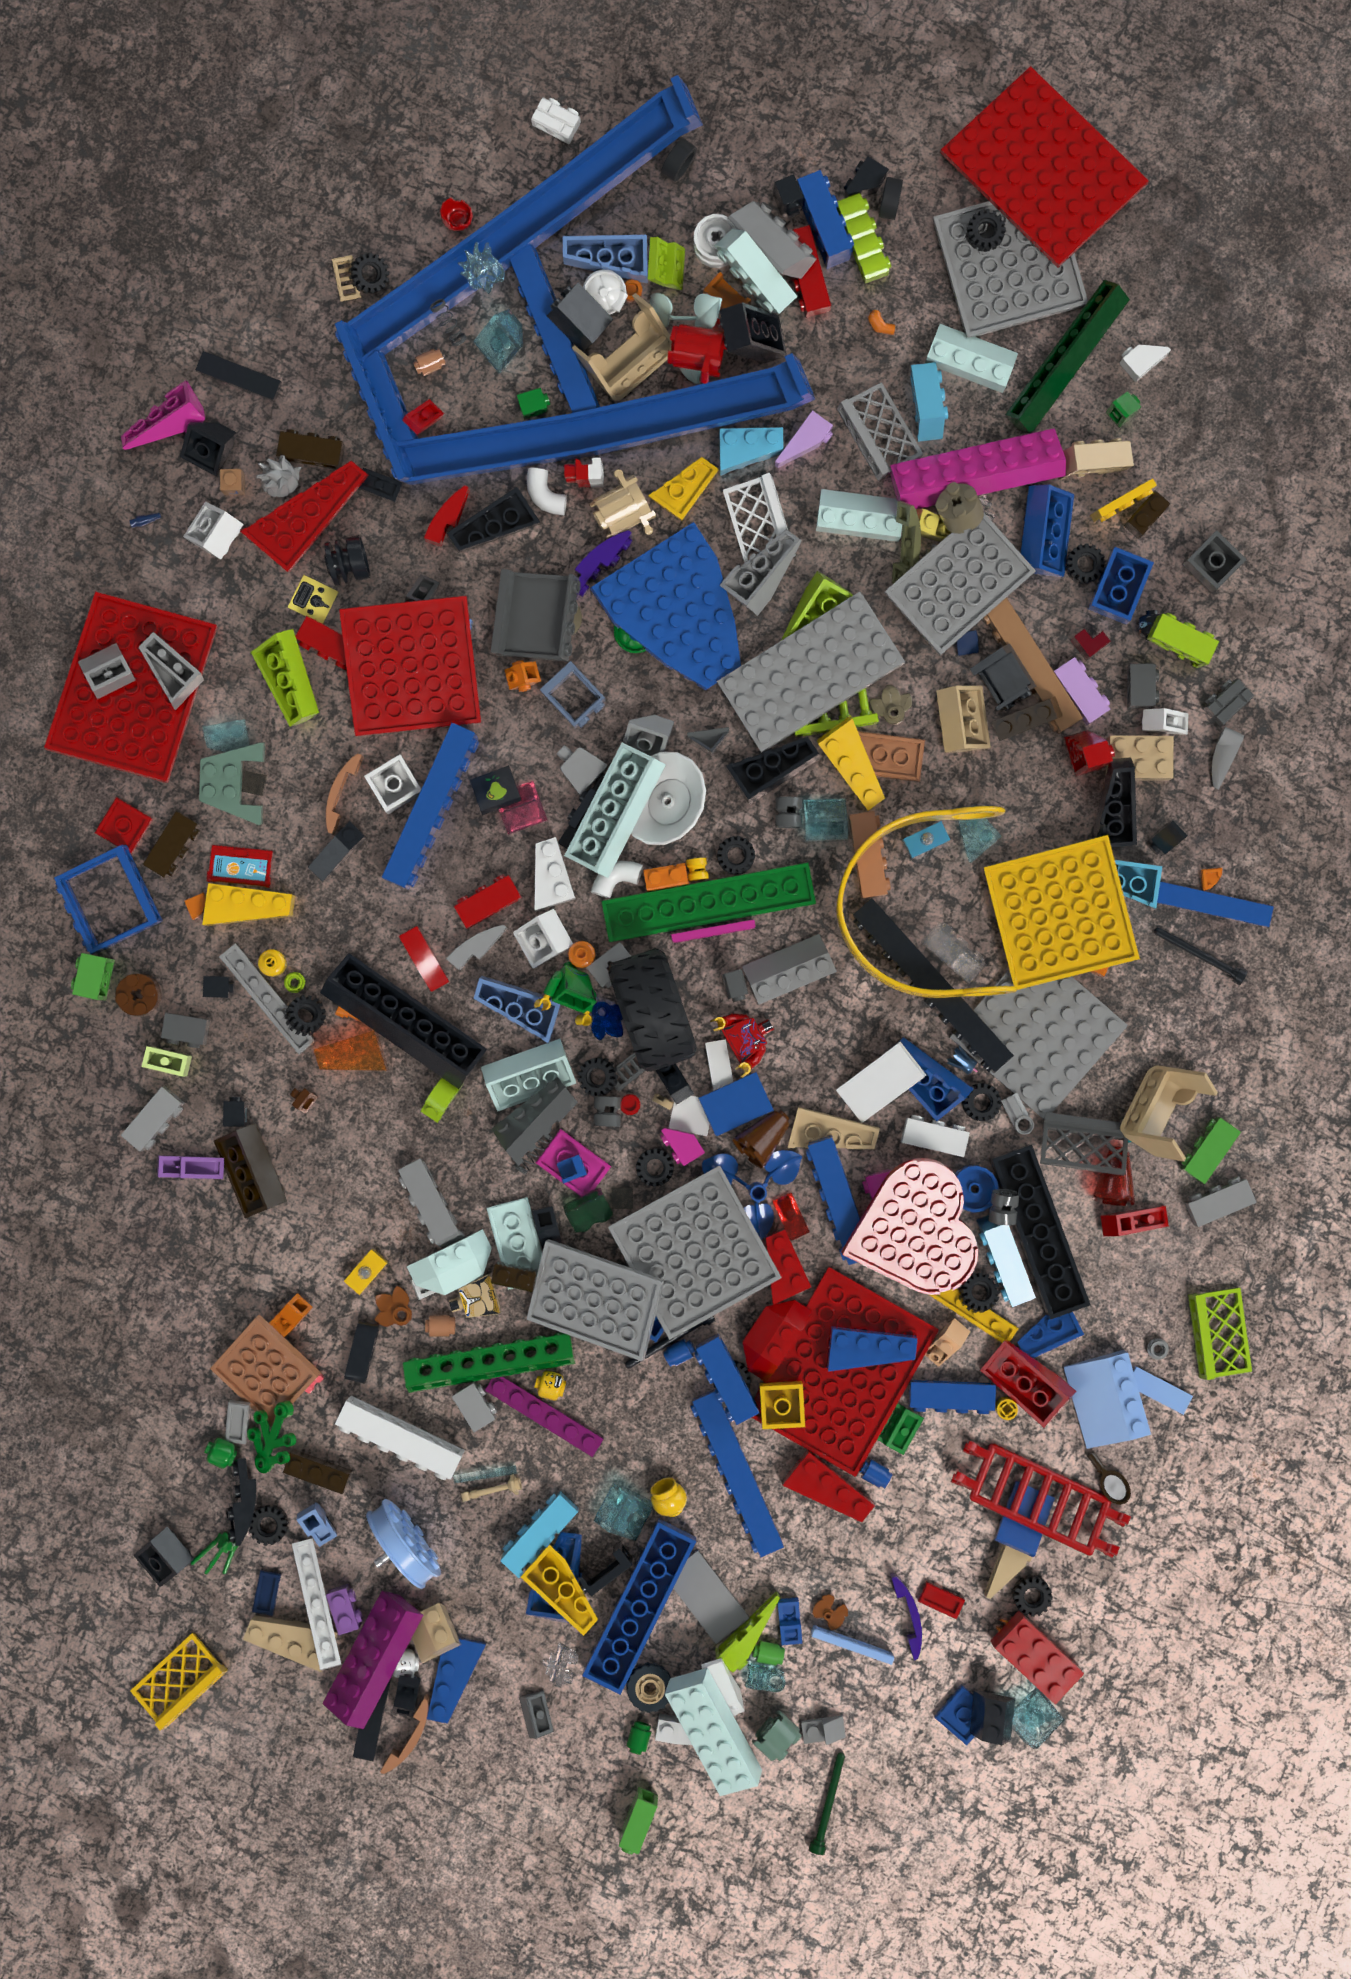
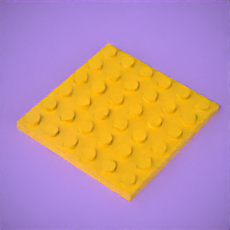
(1061, 912)

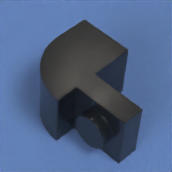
(406, 1695)

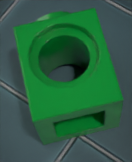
(533, 403)

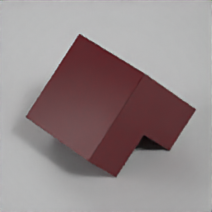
(1087, 646)

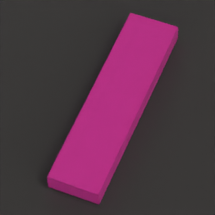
(713, 931)

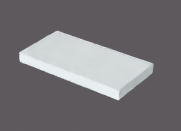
(881, 1082)

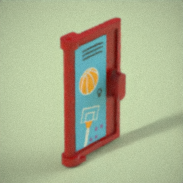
(234, 866)

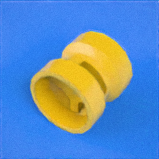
(697, 864)
(1005, 1404)

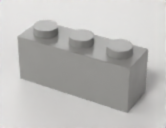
(153, 1119)
(1220, 1201)

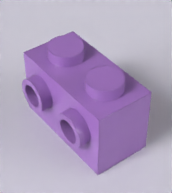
(344, 1609)

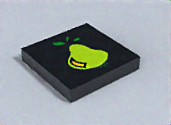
(495, 790)

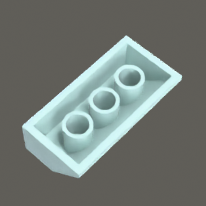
(971, 358)
(858, 515)
(526, 1073)

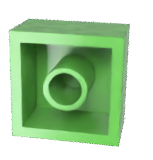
(92, 976)

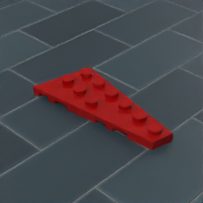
(298, 522)

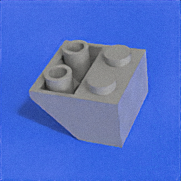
(106, 671)

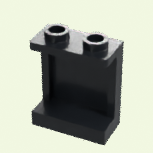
(1005, 677)
(608, 1574)

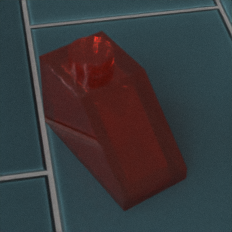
(791, 1216)

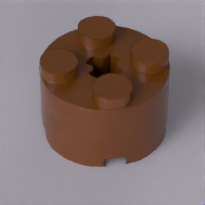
(126, 997)

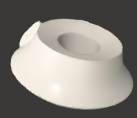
(607, 290)

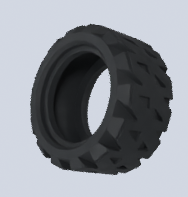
(652, 1010)

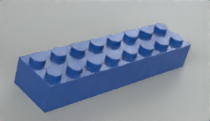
(430, 806)
(639, 1606)

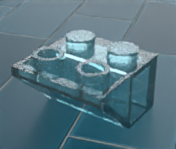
(825, 820)
(623, 1512)

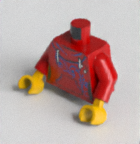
(744, 1038)

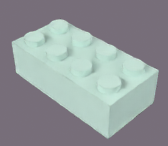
(755, 271)

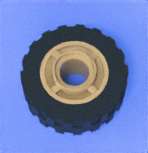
(639, 1678)

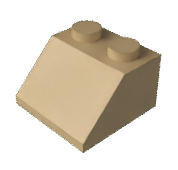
(435, 1633)

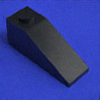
(337, 851)

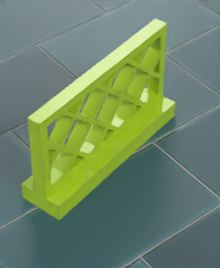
(1203, 1338)

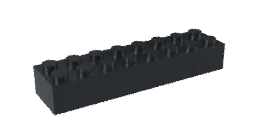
(403, 1020)
(1041, 1233)

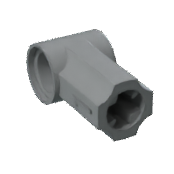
(1016, 1112)

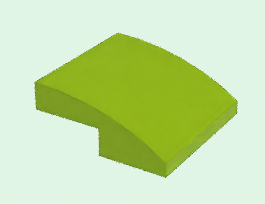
(666, 263)

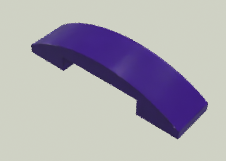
(914, 1639)

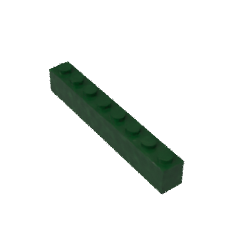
(1067, 356)

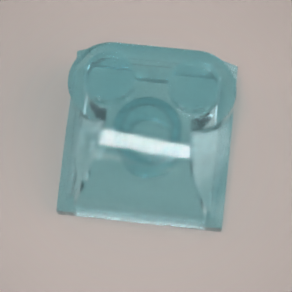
(1035, 1719)

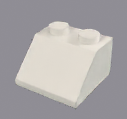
(213, 530)
(543, 938)

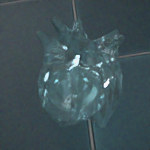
(482, 269)

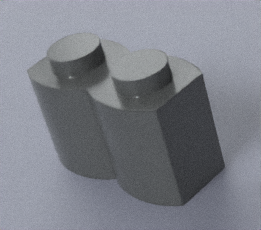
(735, 985)

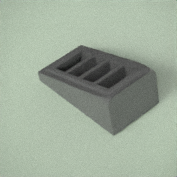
(632, 1076)

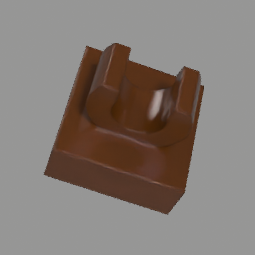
(303, 1099)

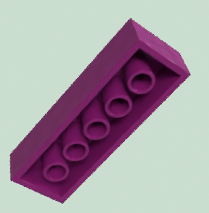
(372, 1659)

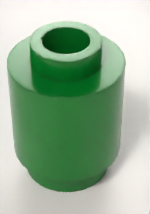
(639, 1737)

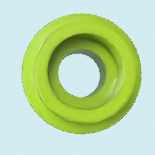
(287, 982)

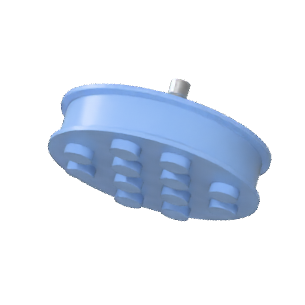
(403, 1544)

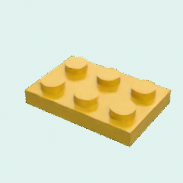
(1124, 501)

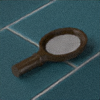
(1112, 1483)

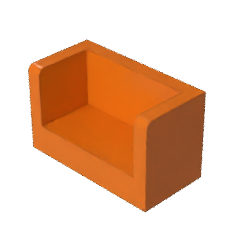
(720, 288)

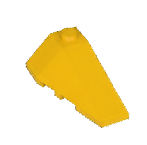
(558, 1586)

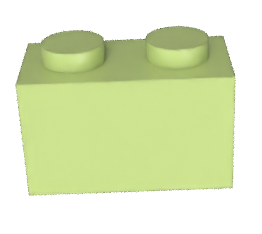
(166, 1061)

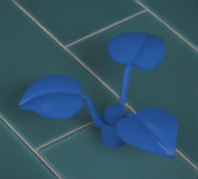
(782, 1167)

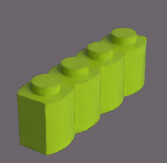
(866, 244)

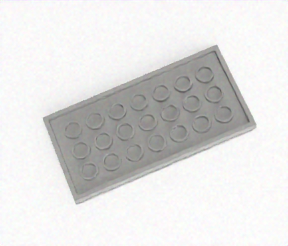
(811, 672)

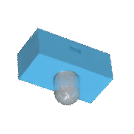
(926, 839)

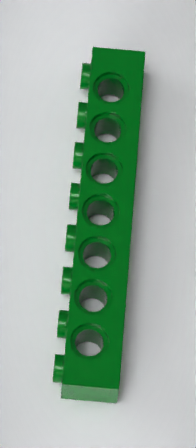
(498, 1368)

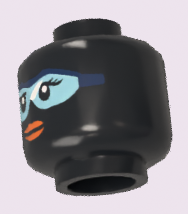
(1146, 623)

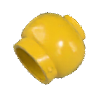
(668, 1497)

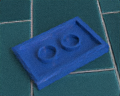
(736, 1104)
(1017, 1535)

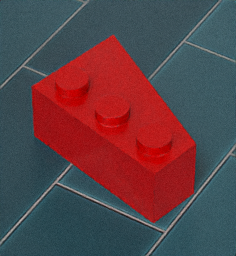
(788, 1265)

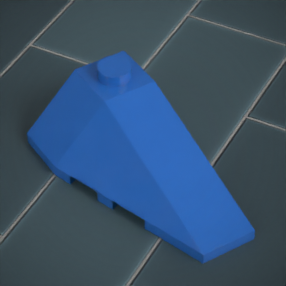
(569, 1547)

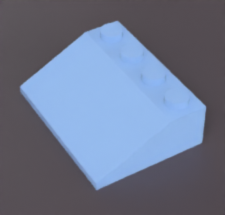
(1107, 1400)

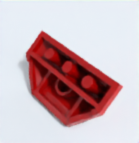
(773, 1336)

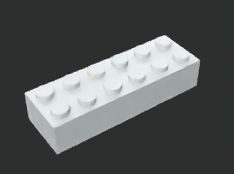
(399, 1437)

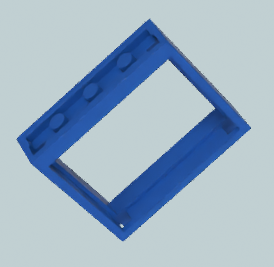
(72, 905)

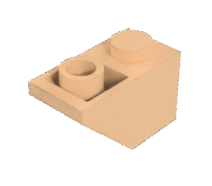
(947, 1342)

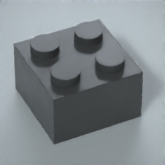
(1214, 561)

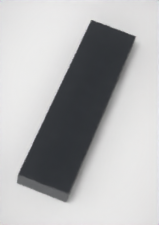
(238, 376)

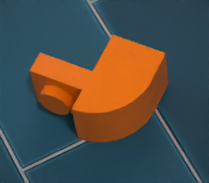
(291, 1315)

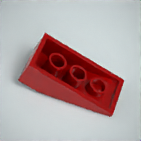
(1028, 1383)

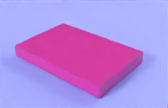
(564, 1147)

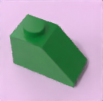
(1123, 408)

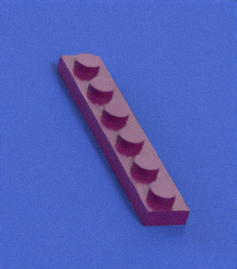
(545, 1414)

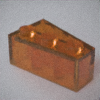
(354, 1053)

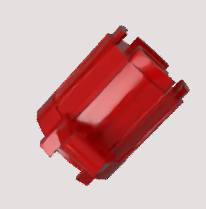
(697, 349)

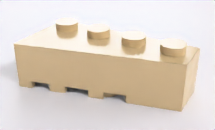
(284, 1638)

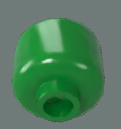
(220, 1453)

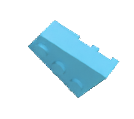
(928, 401)
(747, 446)

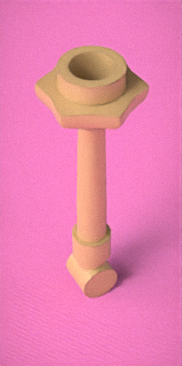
(514, 1485)

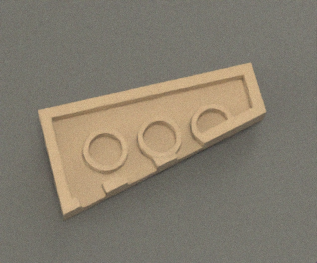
(814, 1125)

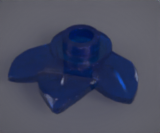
(607, 1024)

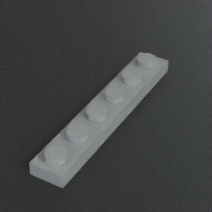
(264, 995)

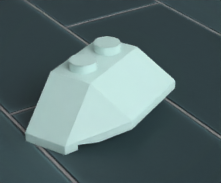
(452, 1265)

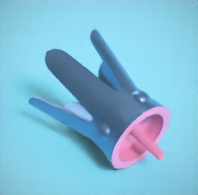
(964, 1061)

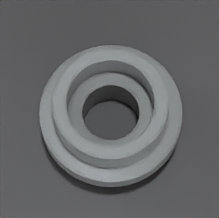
(1162, 1353)

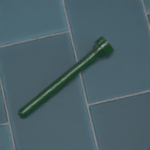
(818, 1845)

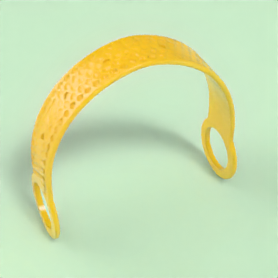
(977, 812)

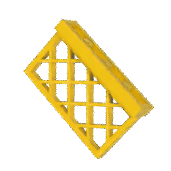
(185, 1698)

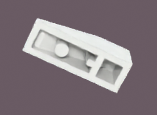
(726, 1685)
(670, 1730)

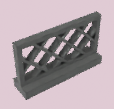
(1082, 1127)

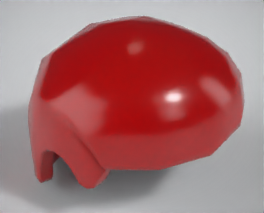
(456, 214)

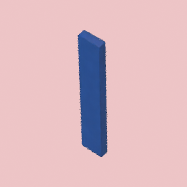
(1215, 904)

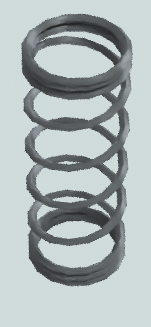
(438, 308)
(521, 1169)

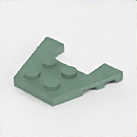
(223, 781)

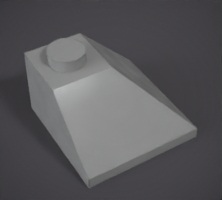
(648, 734)

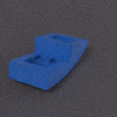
(789, 1621)

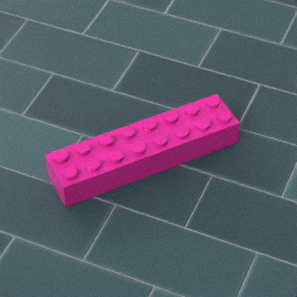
(984, 467)

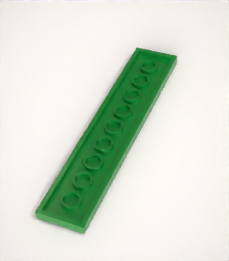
(708, 902)

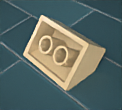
(963, 719)

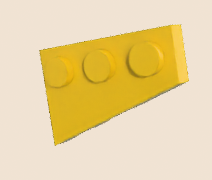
(684, 490)

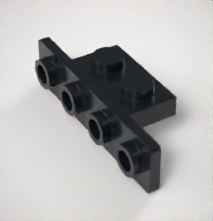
(577, 816)

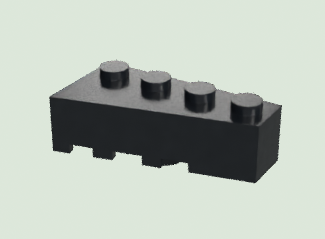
(499, 519)
(766, 771)
(1118, 805)

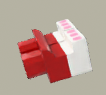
(585, 475)

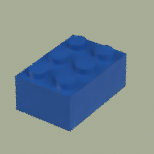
(1120, 585)

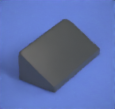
(536, 1714)

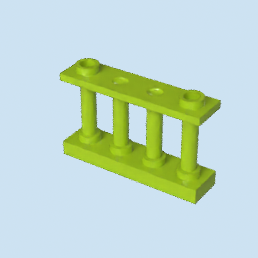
(825, 724)

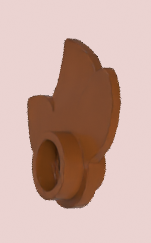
(391, 1305)

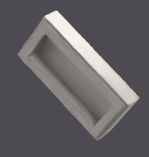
(237, 1421)

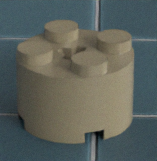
(959, 507)

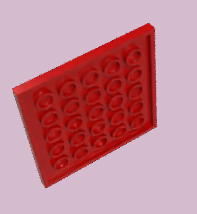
(410, 665)

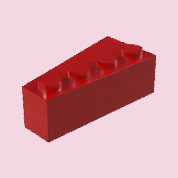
(1088, 752)
(824, 1485)

